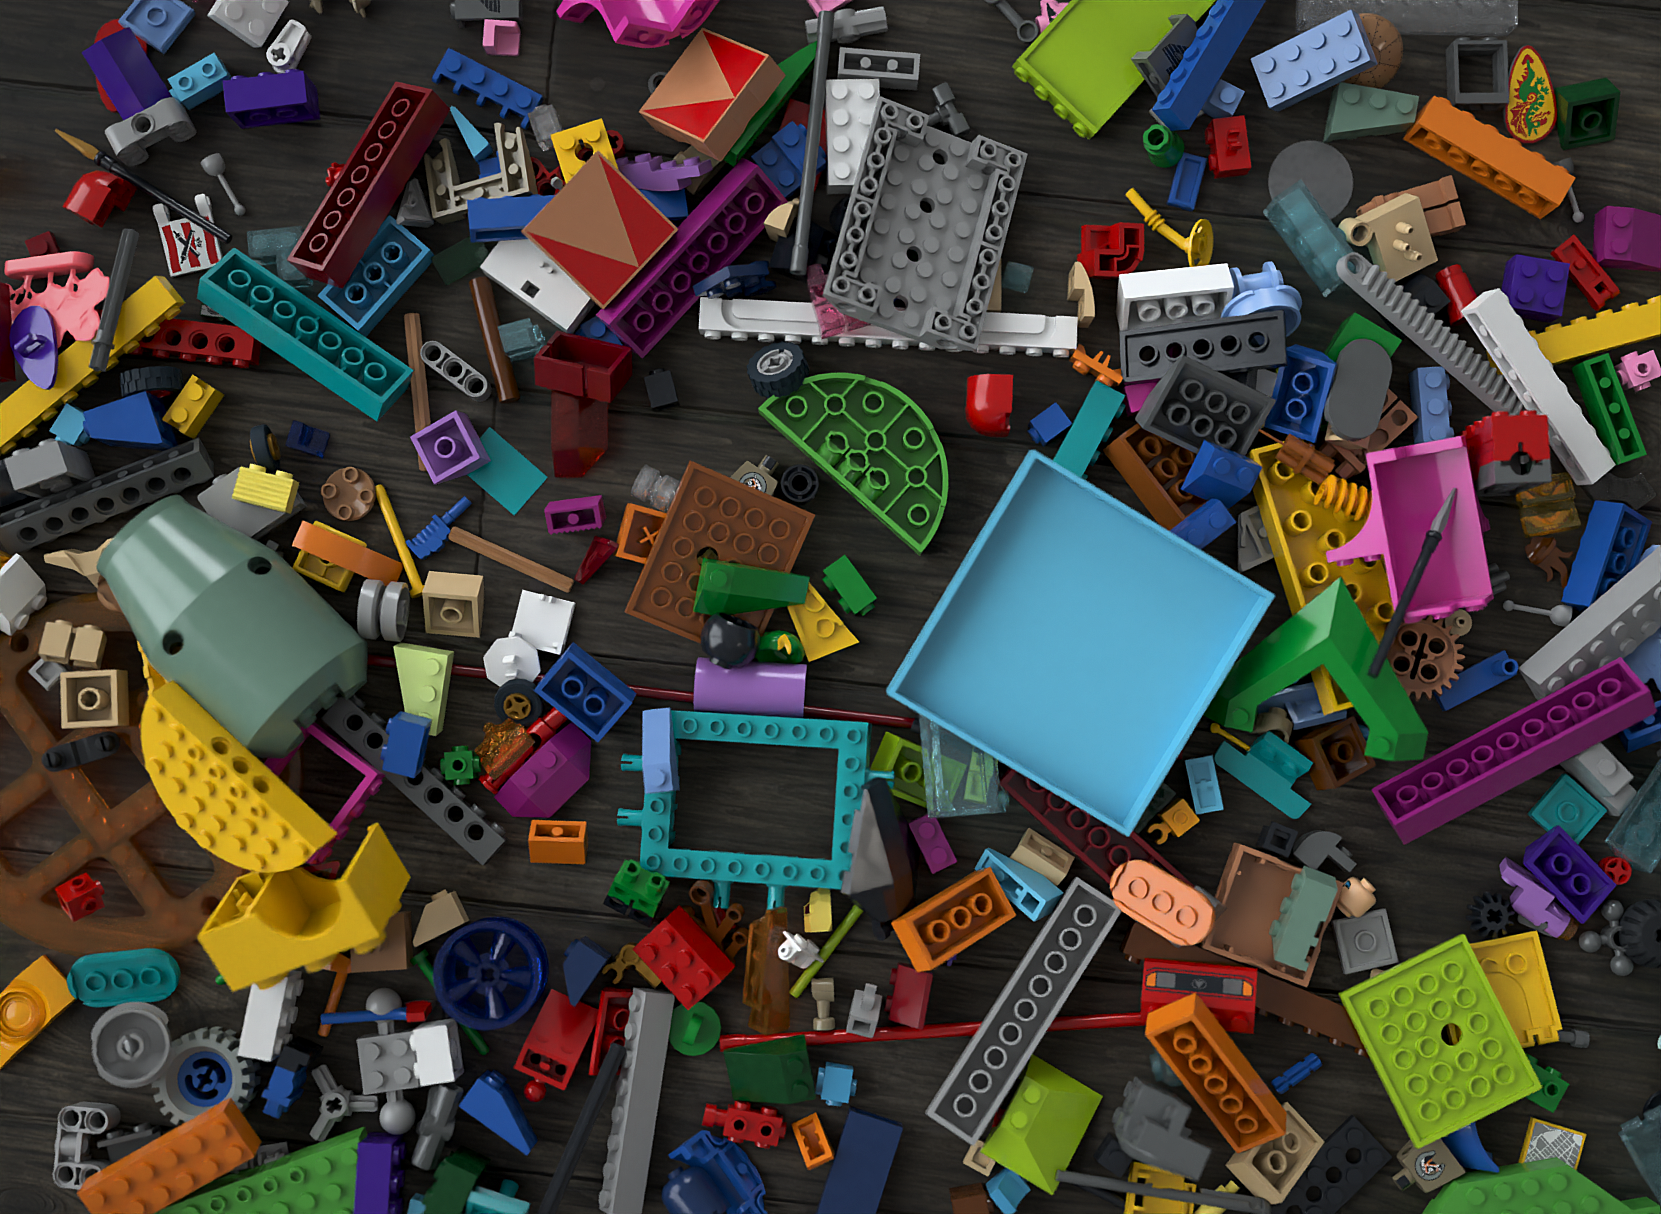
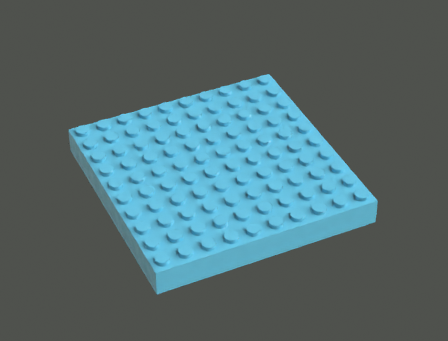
(1079, 642)

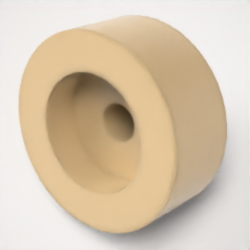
(1460, 622)

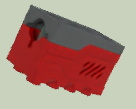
(1508, 453)

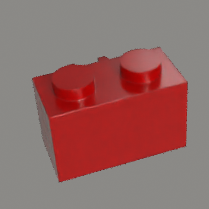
(1228, 147)

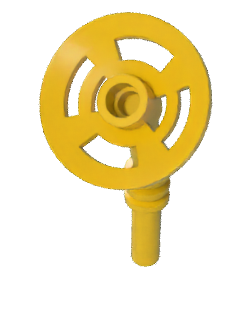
(1195, 246)

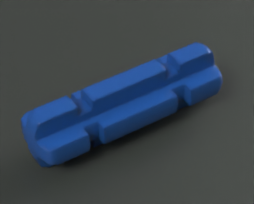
(1296, 1073)

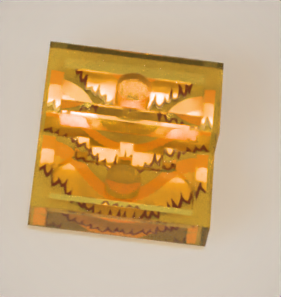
(1548, 507)

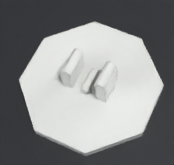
(510, 660)

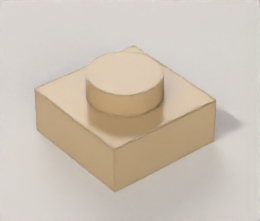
(978, 1160)

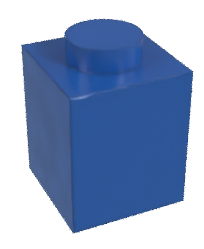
(1048, 425)

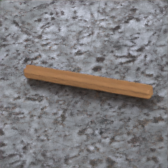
(418, 381)

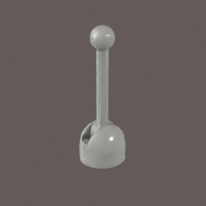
(215, 166)
(1559, 615)

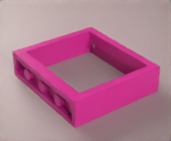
(355, 805)

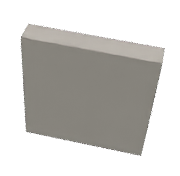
(1364, 941)

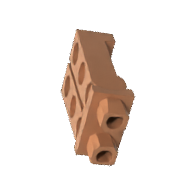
(1437, 204)
(1391, 425)

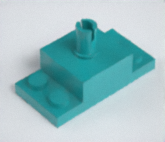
(490, 1202)

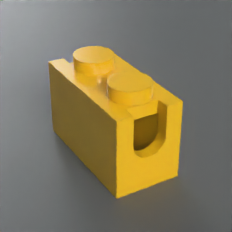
(193, 407)

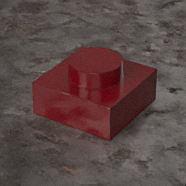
(42, 245)

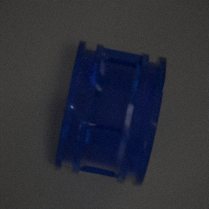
(454, 994)

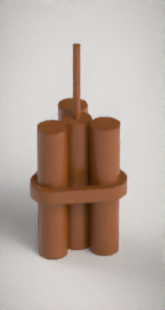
(1303, 458)

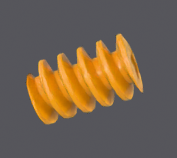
(1345, 497)

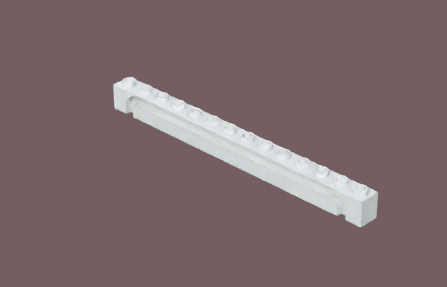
(798, 322)

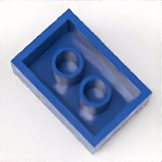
(585, 692)

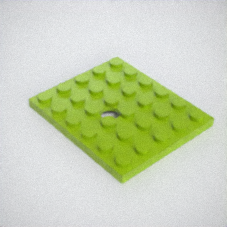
(1401, 1026)

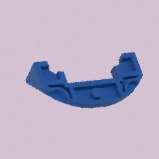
(1468, 1150)
(728, 1169)

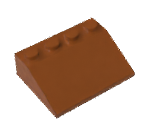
(1155, 474)

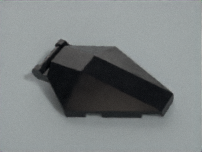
(883, 859)

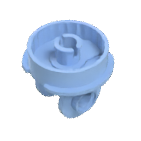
(1264, 293)

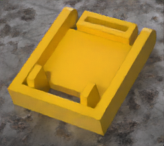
(1160, 1179)

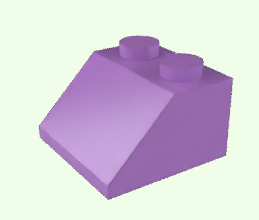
(450, 448)

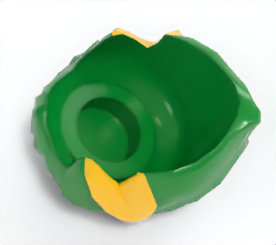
(780, 648)

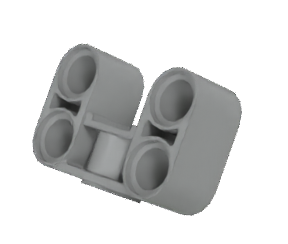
(166, 119)
(74, 1139)

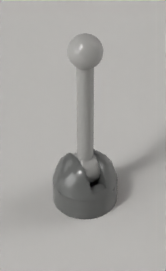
(1568, 164)

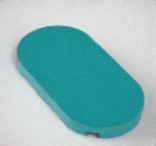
(123, 977)

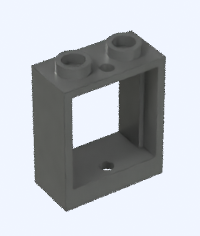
(1478, 101)

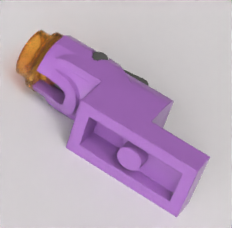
(1536, 904)

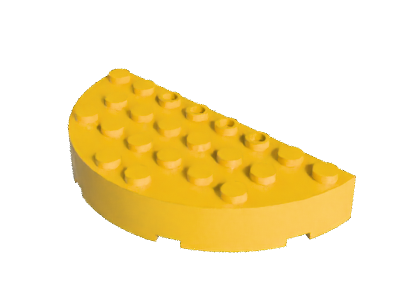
(223, 789)

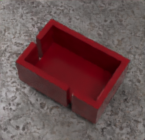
(583, 366)

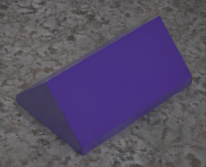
(126, 73)
(1568, 873)

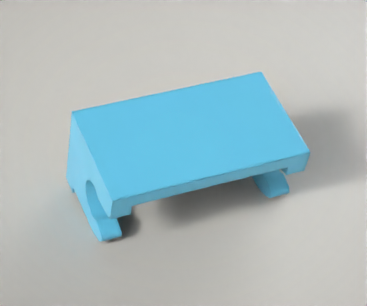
(1204, 784)

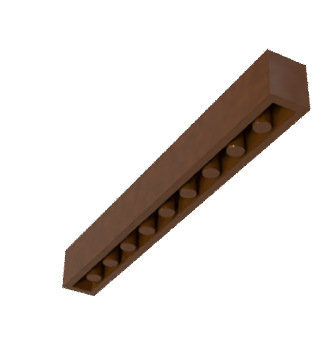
(1272, 995)

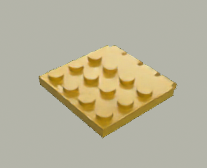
(1521, 985)

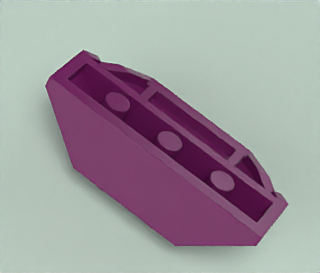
(549, 775)

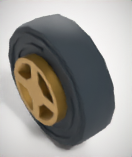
(265, 448)
(520, 712)

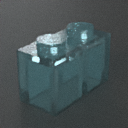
(521, 339)

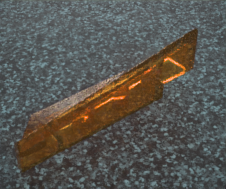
(767, 974)

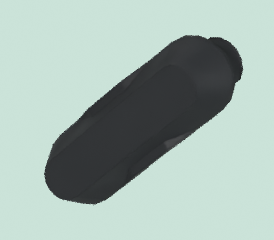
(81, 751)

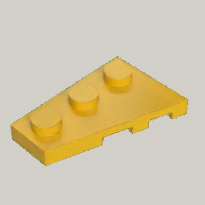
(819, 627)

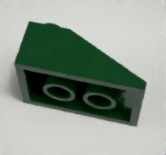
(771, 1071)

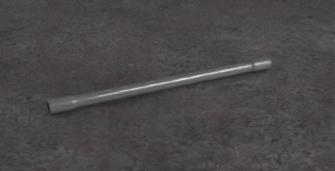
(800, 249)

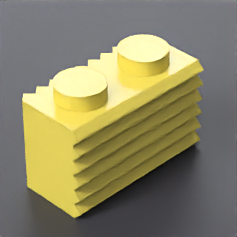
(265, 489)

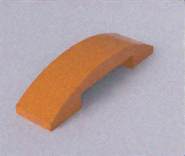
(347, 554)

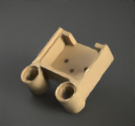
(1394, 235)

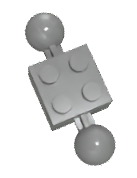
(388, 1063)

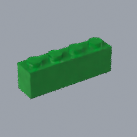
(1608, 408)

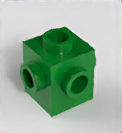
(470, 761)

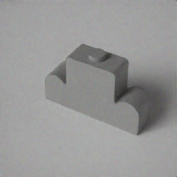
(244, 517)
(1602, 778)

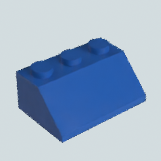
(1301, 393)

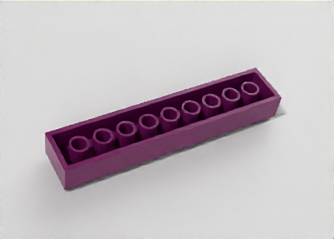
(1514, 750)

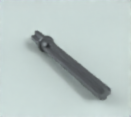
(113, 300)

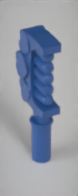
(434, 536)

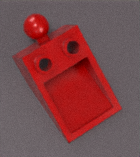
(559, 1038)

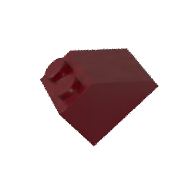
(909, 995)

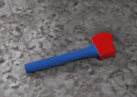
(412, 1012)

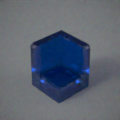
(307, 439)

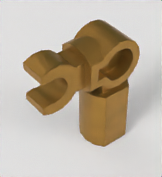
(625, 960)

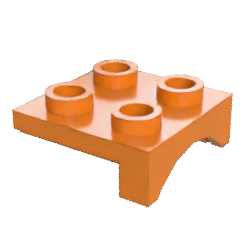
(1085, 364)

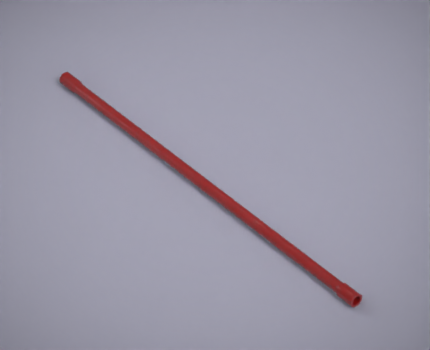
(932, 1030)

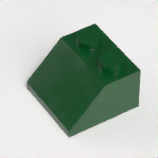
(1586, 113)

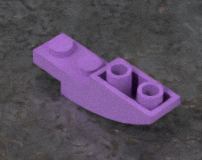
(656, 175)

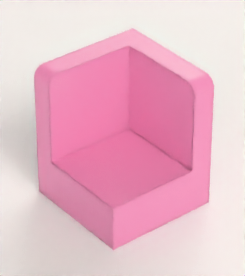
(501, 37)

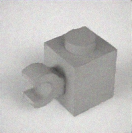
(864, 1011)

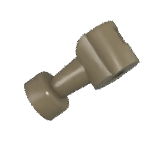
(823, 994)

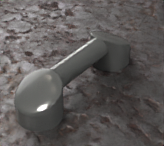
(1026, 30)

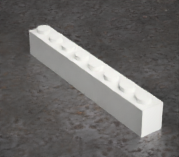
(1538, 386)

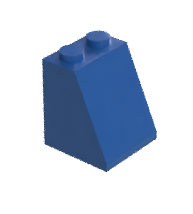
(131, 423)

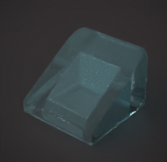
(1017, 276)

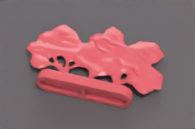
(68, 309)

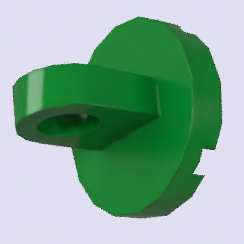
(694, 1030)

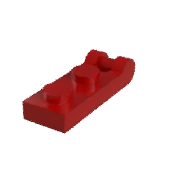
(1586, 272)

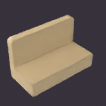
(1043, 856)

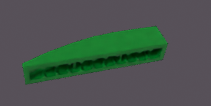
(796, 70)

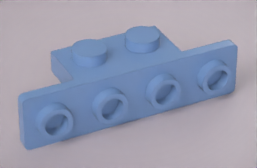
(1301, 706)

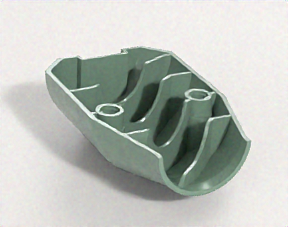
(254, 645)

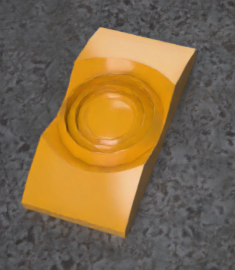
(30, 1006)

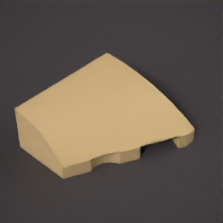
(781, 219)

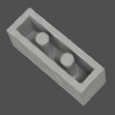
(892, 68)

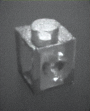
(544, 123)

